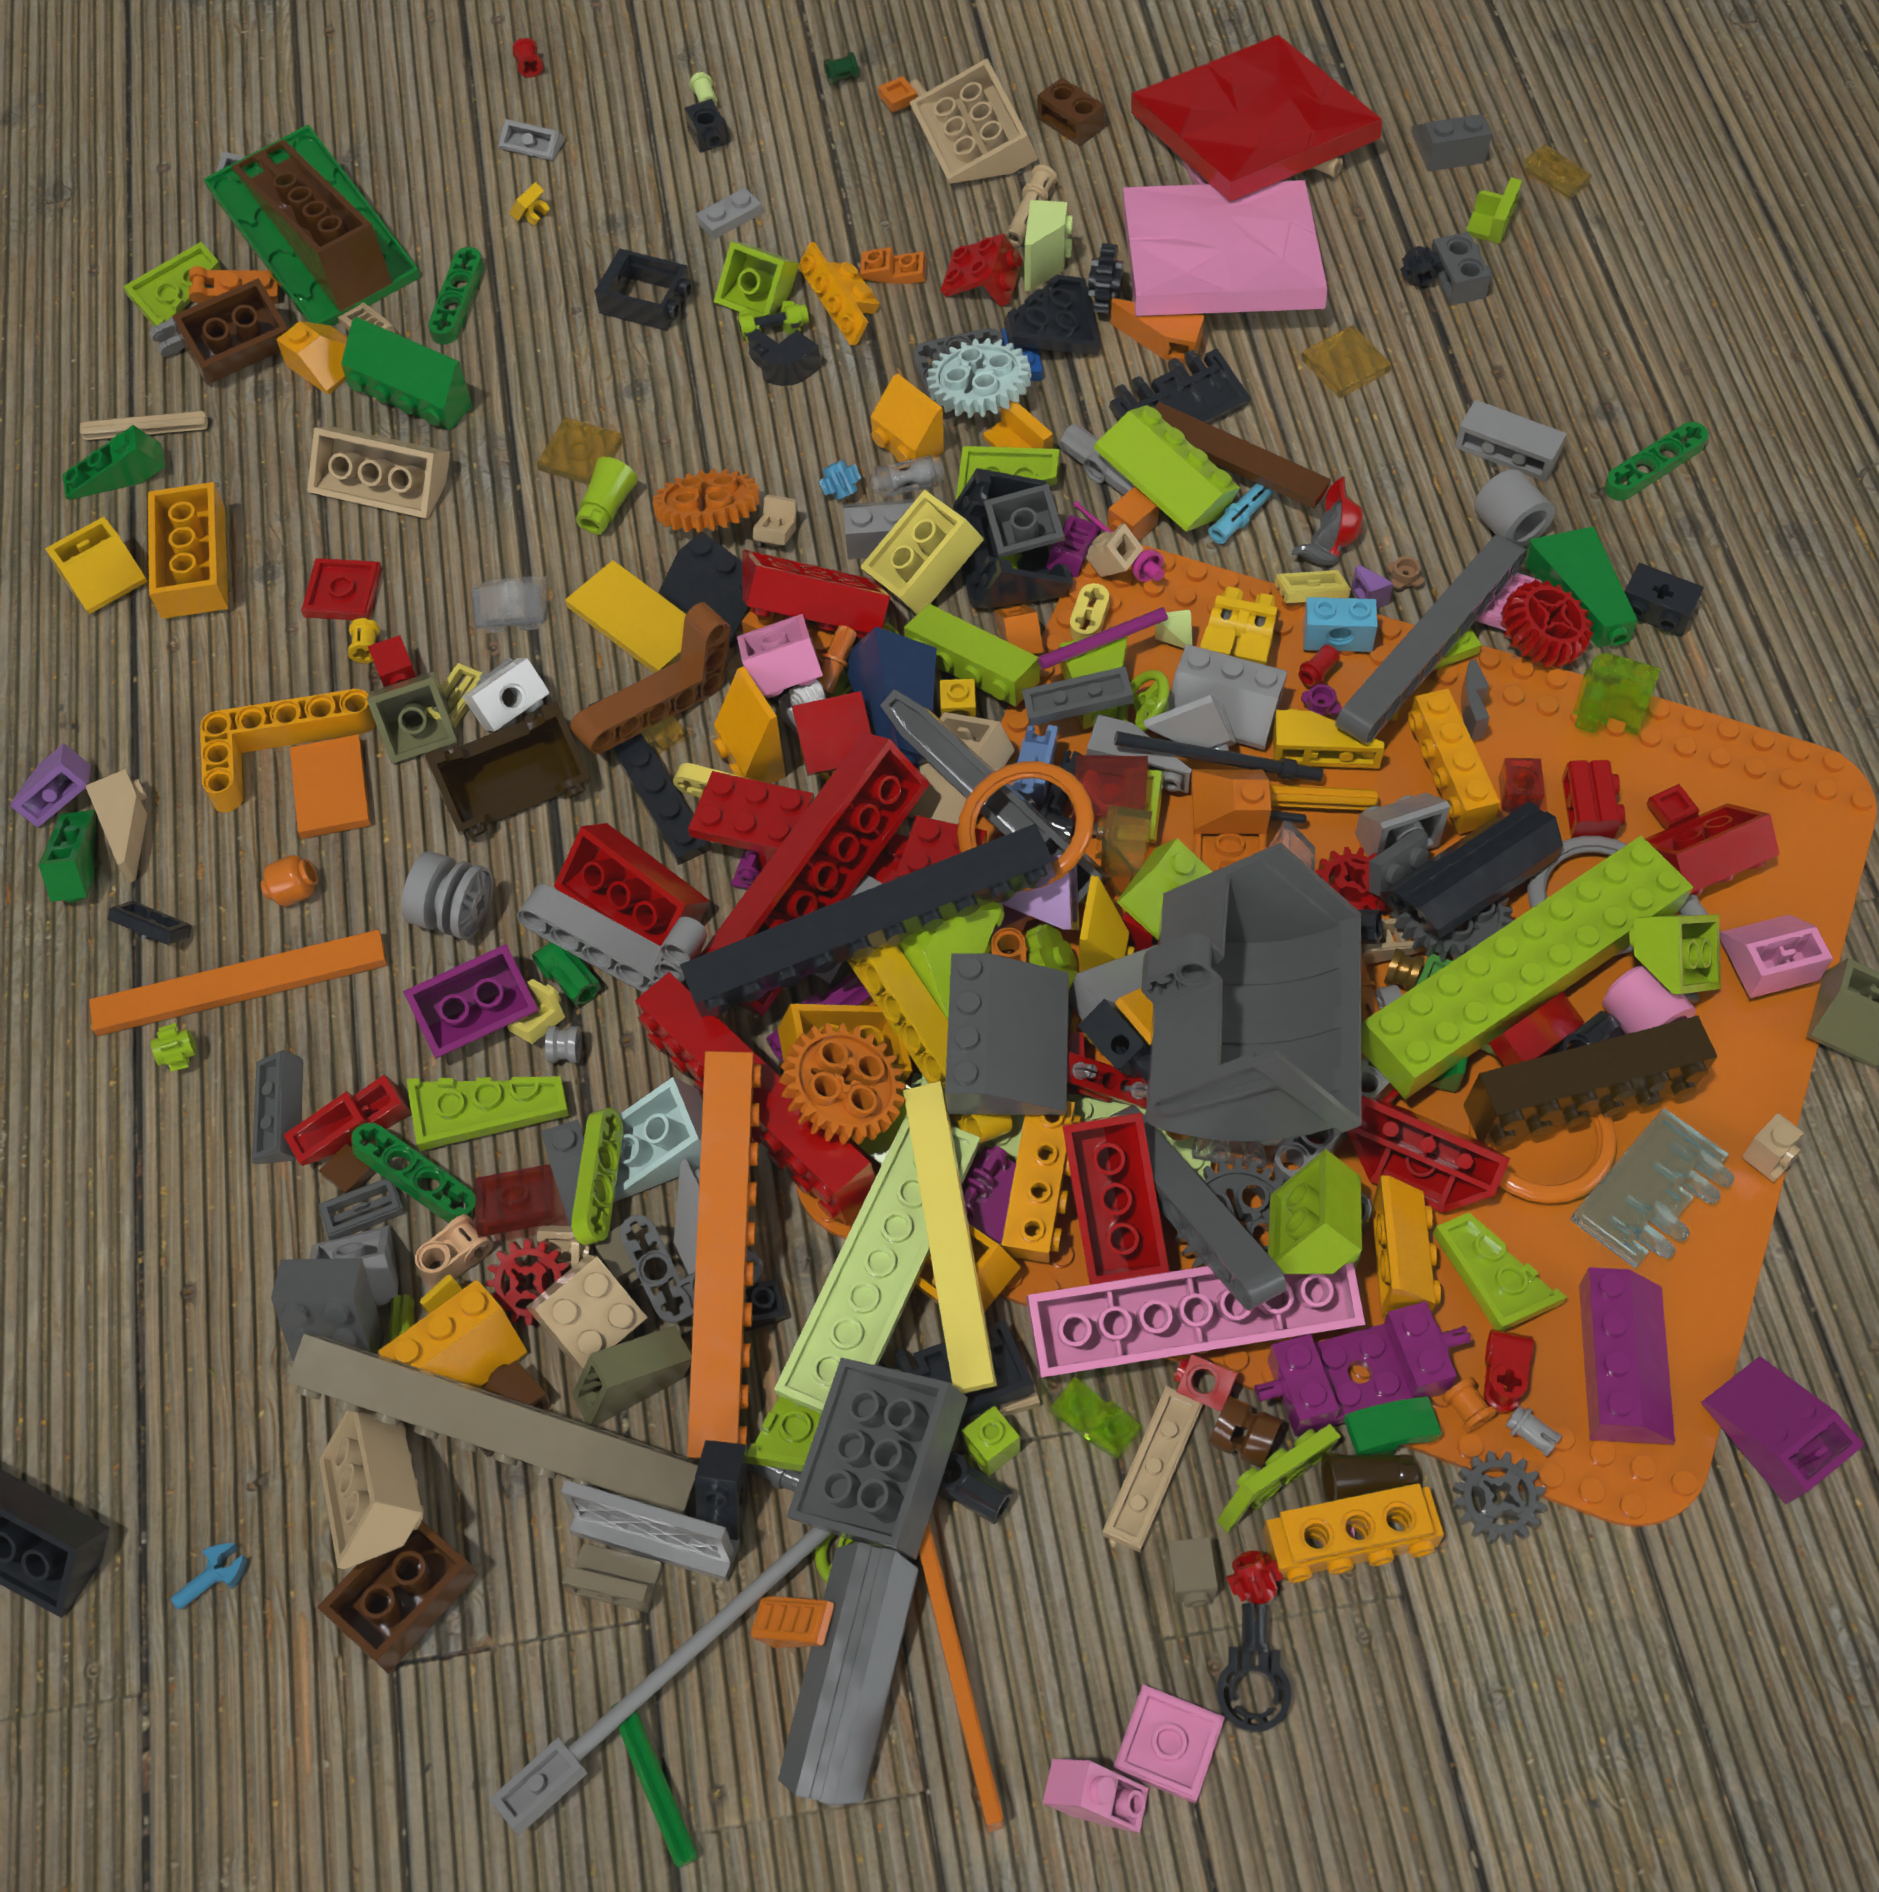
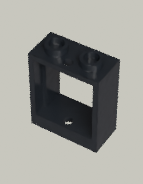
(648, 269)

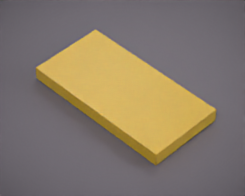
(631, 616)

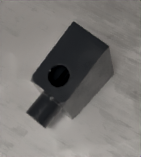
(1117, 1039)

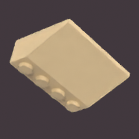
(973, 126)

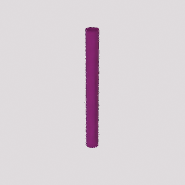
(1102, 638)

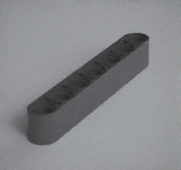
(1209, 1225)

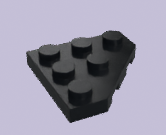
(1055, 318)

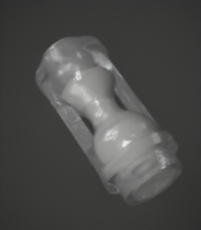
(923, 473)

